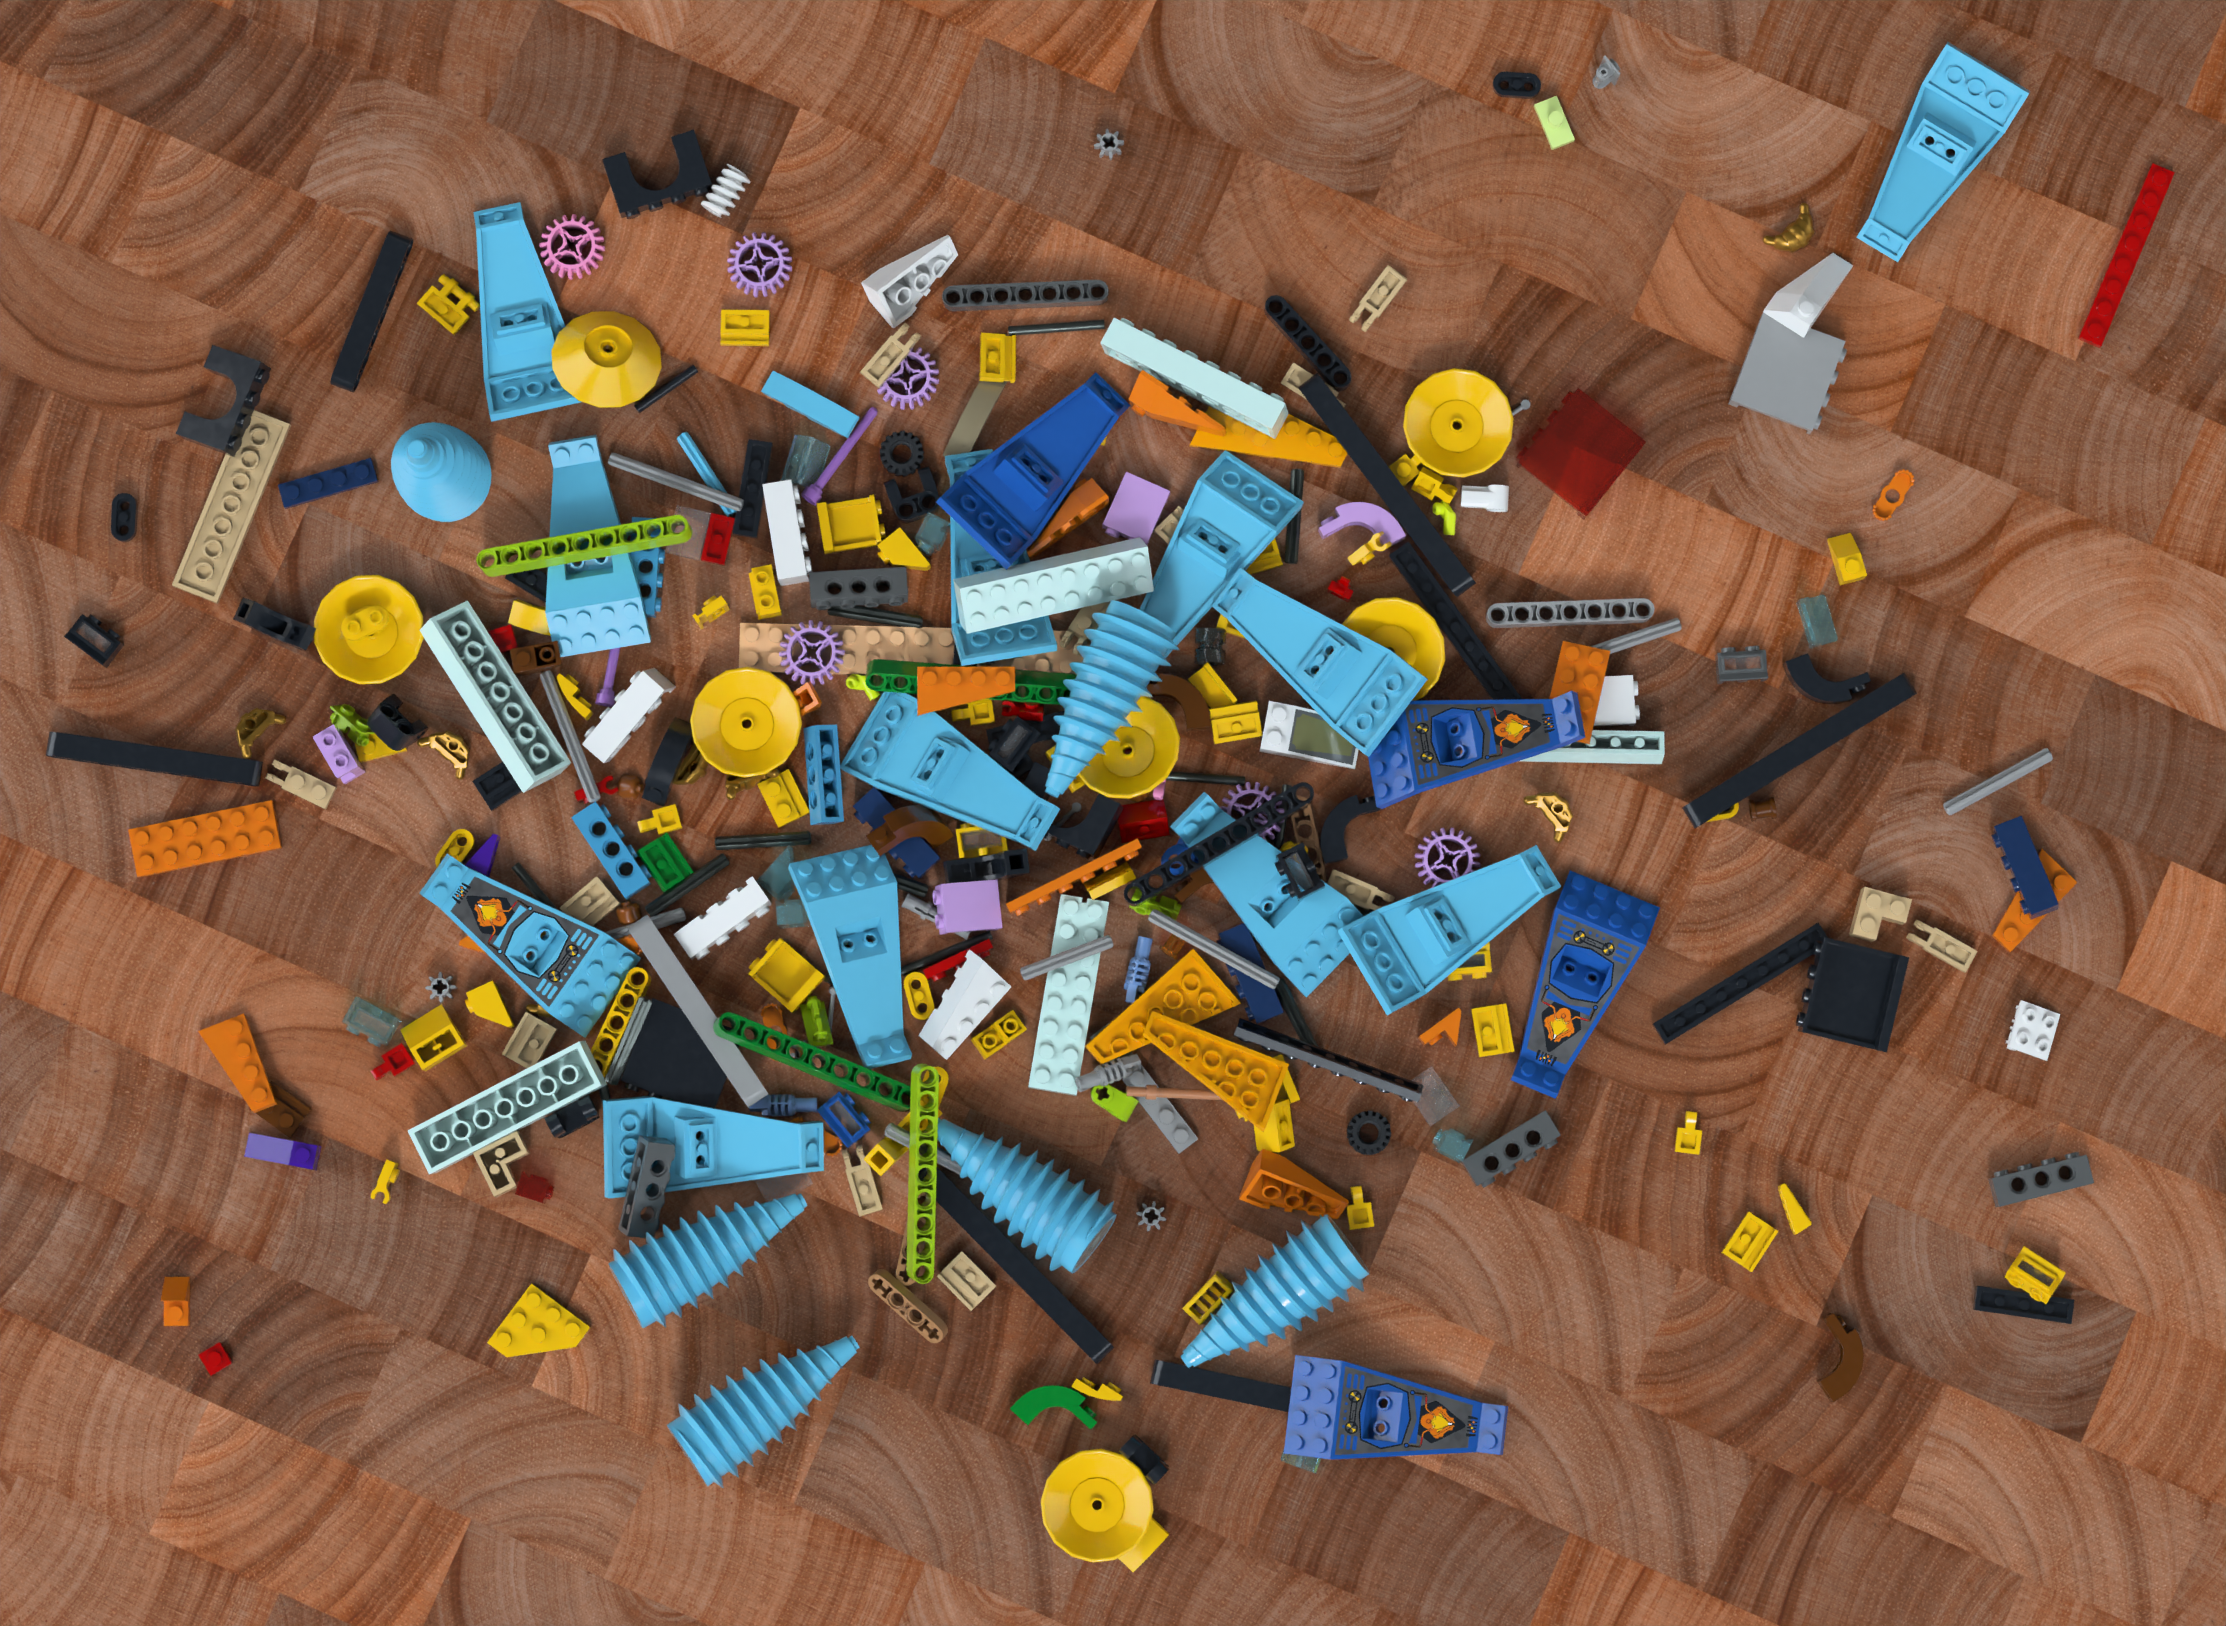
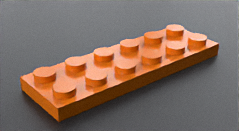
(205, 838)
(1065, 883)

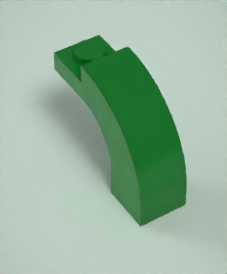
(1053, 1396)

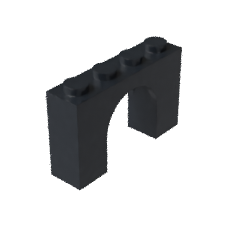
(633, 198)
(227, 432)
(1092, 832)

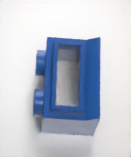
(844, 1120)

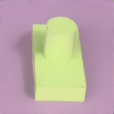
(1554, 122)

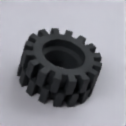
(901, 439)
(1355, 1140)

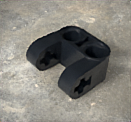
(916, 500)
(393, 726)
(572, 1117)
(1146, 1459)

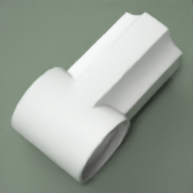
(1492, 498)

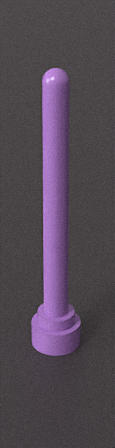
(813, 492)
(606, 695)

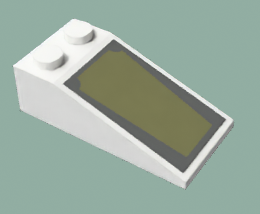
(1305, 736)

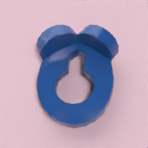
(1177, 849)

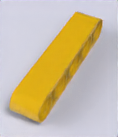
(619, 1010)

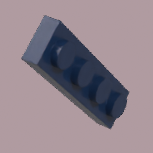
(328, 483)

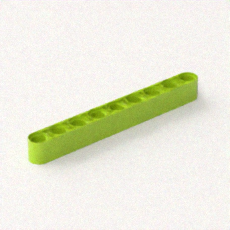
(573, 542)
(916, 1163)

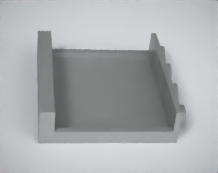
(1788, 373)

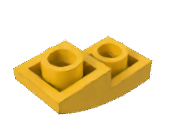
(529, 617)
(568, 686)
(998, 1034)
(1105, 1392)
(1149, 1543)

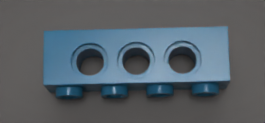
(652, 579)
(823, 774)
(586, 822)

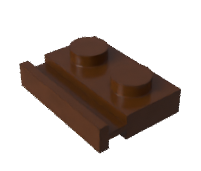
(287, 1113)

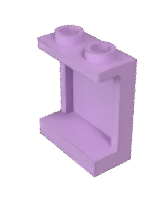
(1135, 508)
(339, 754)
(967, 906)

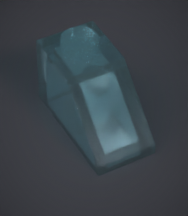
(777, 878)

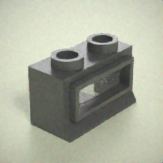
(1741, 665)

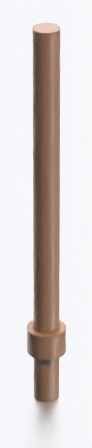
(1150, 1092)

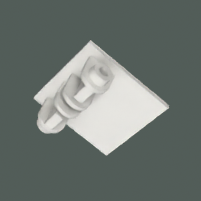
(2033, 1030)

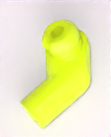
(1448, 515)
(857, 682)

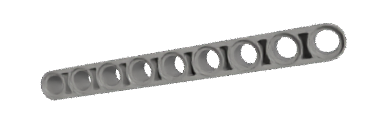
(696, 1010)

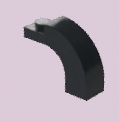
(274, 624)
(1814, 687)
(667, 761)
(1332, 832)
(991, 867)

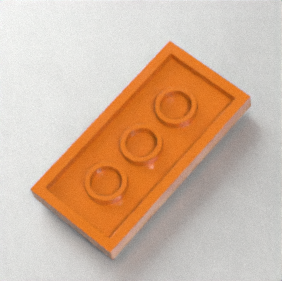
(1581, 671)

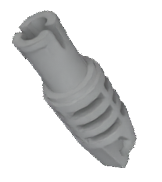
(1109, 1072)

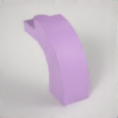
(1365, 515)

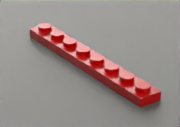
(2126, 255)

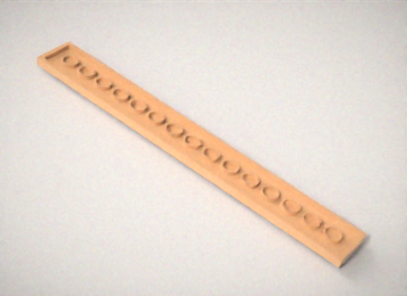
(862, 644)

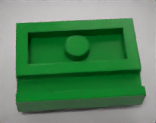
(665, 862)

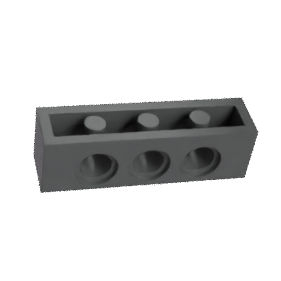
(869, 579)
(1540, 1124)
(2079, 1176)
(637, 1198)

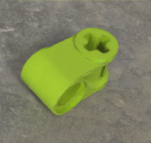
(1117, 1103)

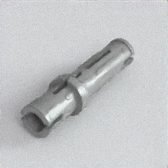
(925, 910)

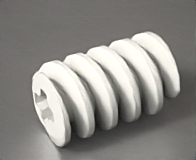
(725, 192)

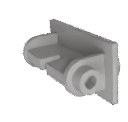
(1606, 73)

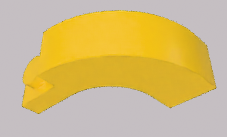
(888, 1151)

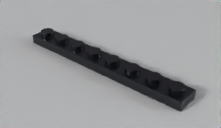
(1452, 624)
(1738, 985)
(1336, 1063)

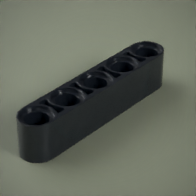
(1302, 332)

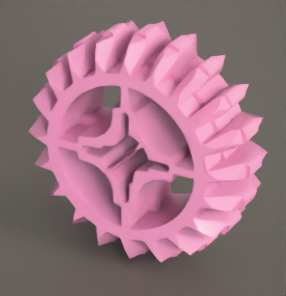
(561, 229)

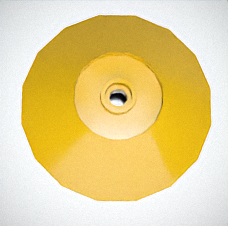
(601, 376)
(1465, 399)
(1407, 630)
(375, 656)
(743, 696)
(1153, 754)
(1092, 1532)

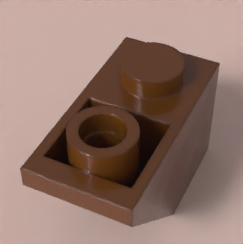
(535, 658)

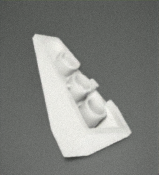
(902, 283)
(1806, 296)

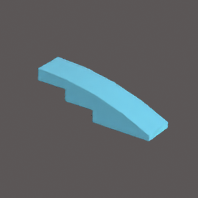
(810, 404)

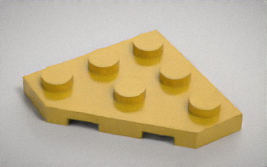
(537, 1326)

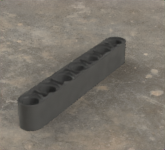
(1014, 289)

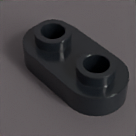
(1516, 85)
(123, 518)

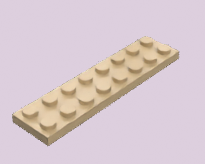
(231, 509)

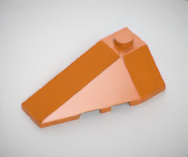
(1155, 400)
(1079, 507)
(1283, 1184)

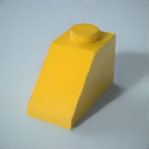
(901, 552)
(1846, 559)
(489, 1004)

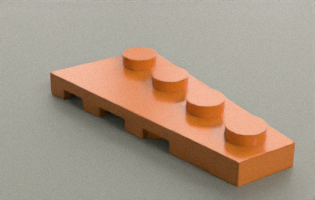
(955, 686)
(2014, 924)
(238, 1055)

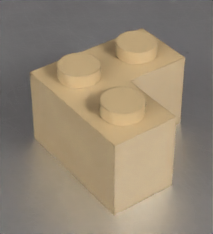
(1874, 907)
(495, 1162)

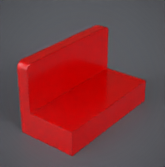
(1143, 821)

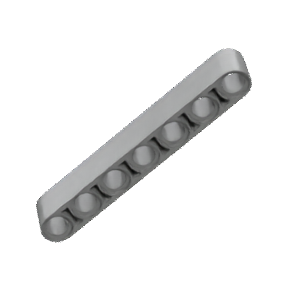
(1581, 608)

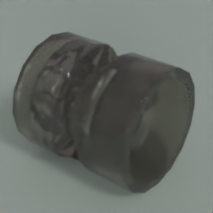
(1210, 646)

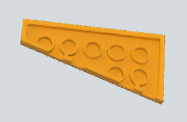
(1294, 441)
(1184, 993)
(1231, 1071)

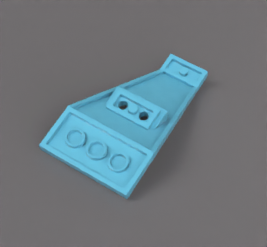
(1234, 513)
(944, 771)

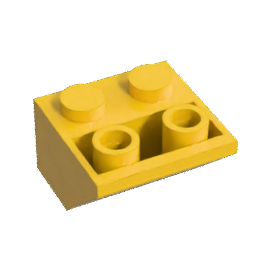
(433, 1038)

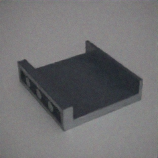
(1852, 994)
(673, 1060)

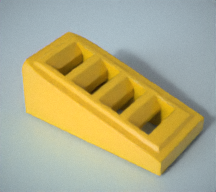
(1795, 1214)
(1223, 1282)

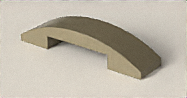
(974, 417)

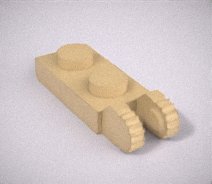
(1379, 296)
(889, 357)
(1081, 622)
(304, 785)
(1357, 891)
(1944, 946)
(862, 1184)

